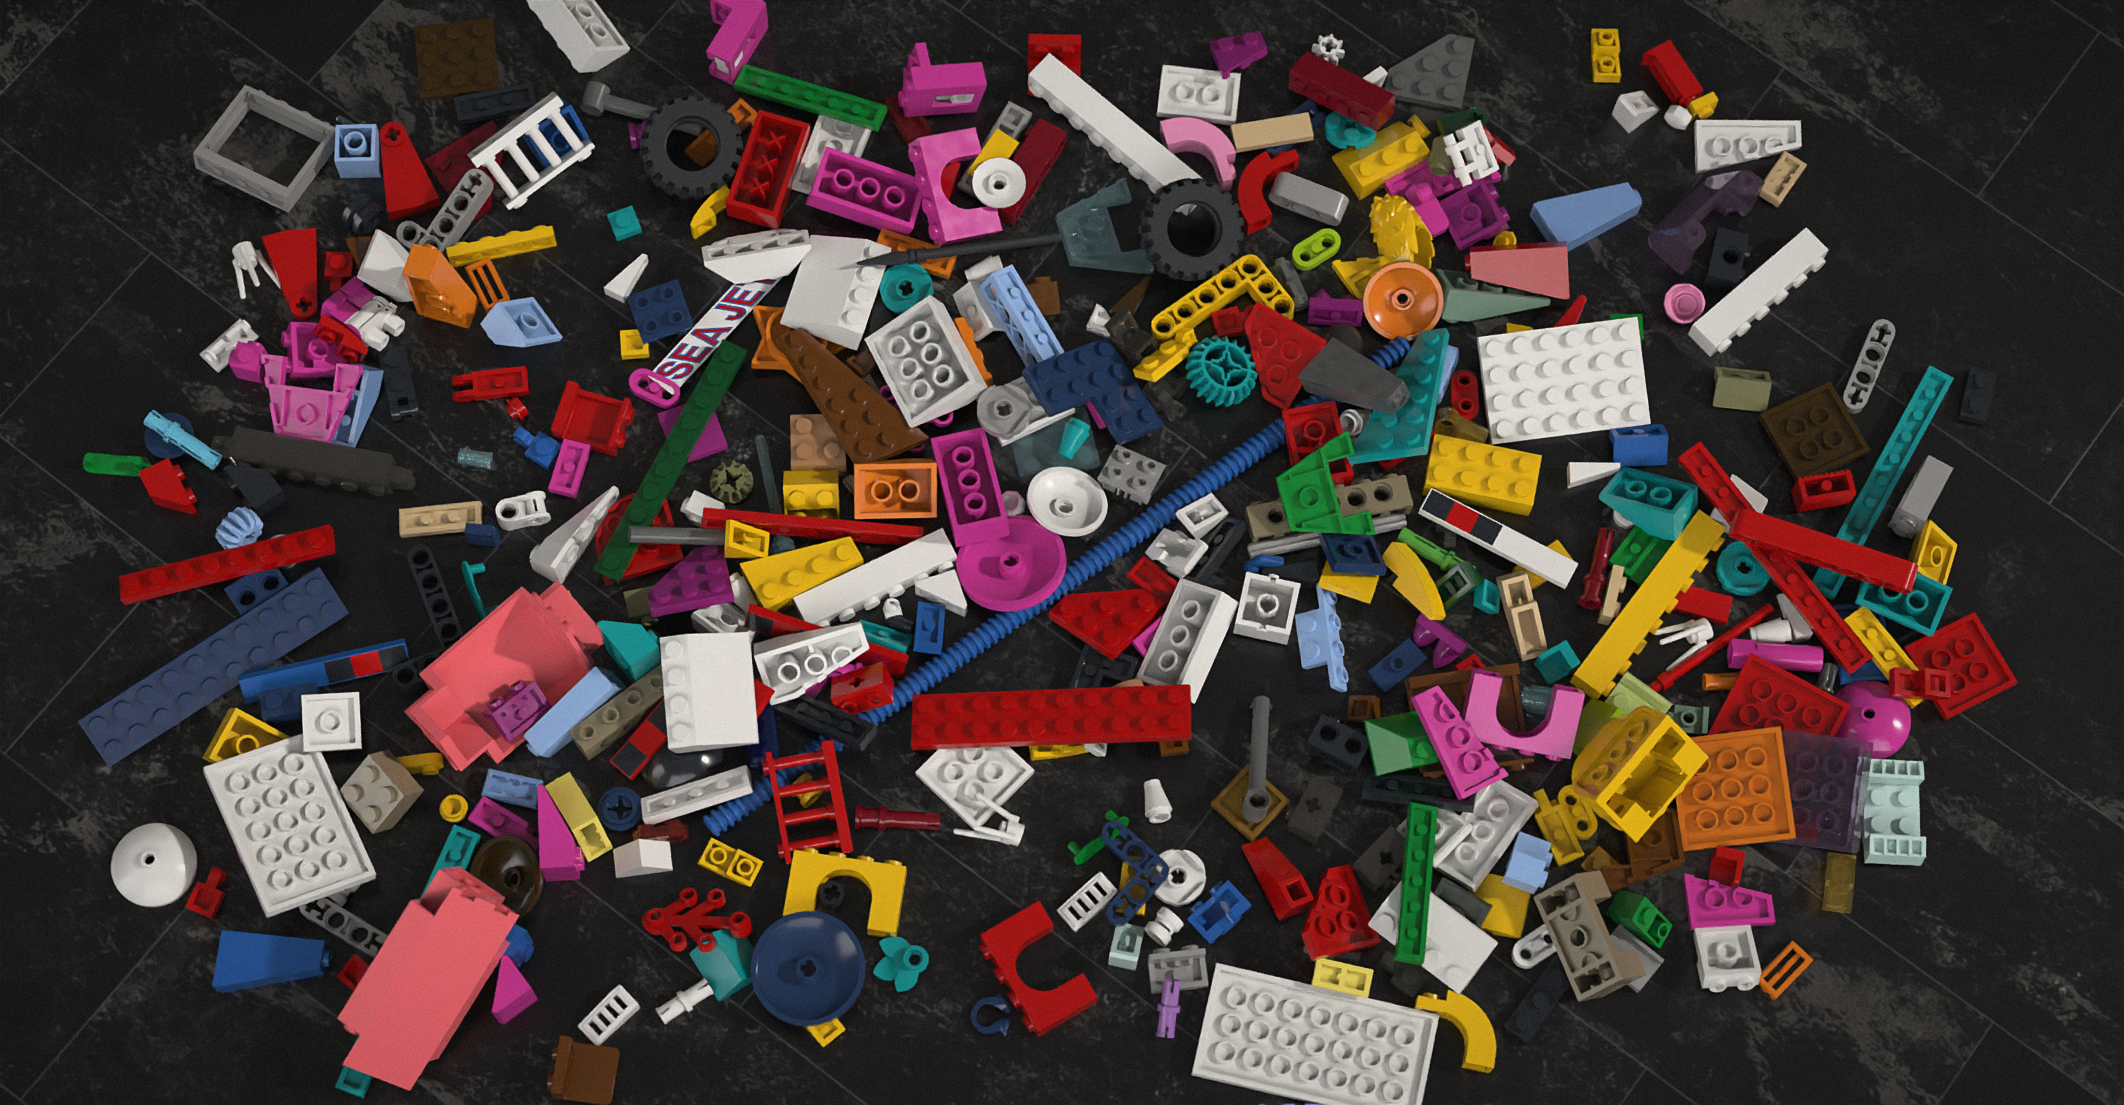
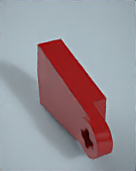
(405, 179)
(295, 267)

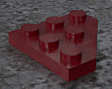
(453, 163)

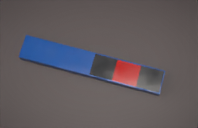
(327, 669)

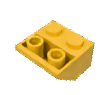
(812, 493)

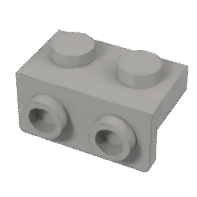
(1184, 965)

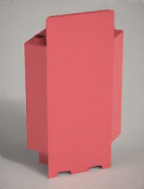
(524, 639)
(426, 977)

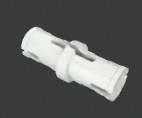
(684, 1001)

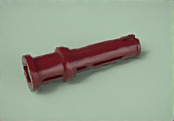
(1596, 579)
(884, 818)

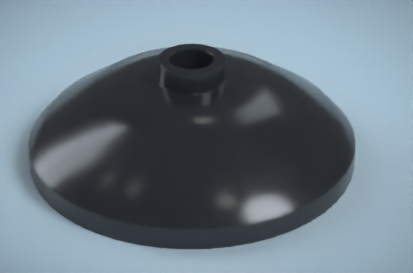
(670, 770)

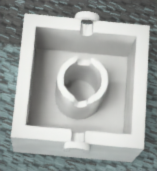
(1266, 608)

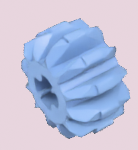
(239, 528)

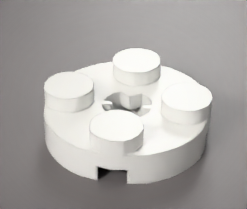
(1194, 878)

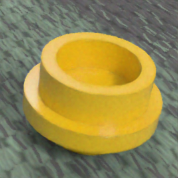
(453, 808)

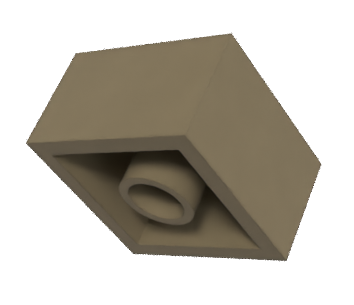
(380, 791)

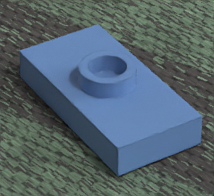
(511, 788)

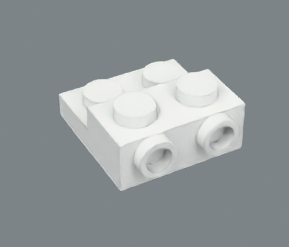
(1727, 957)

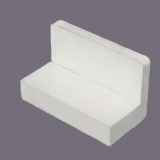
(976, 310)

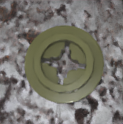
(725, 492)

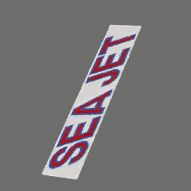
(711, 330)

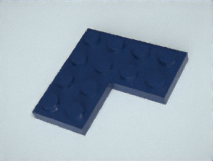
(1095, 376)

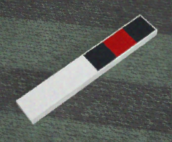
(1498, 538)

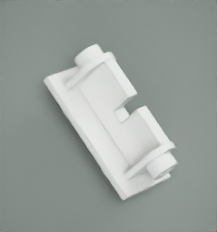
(218, 352)

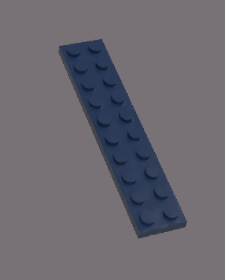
(212, 666)

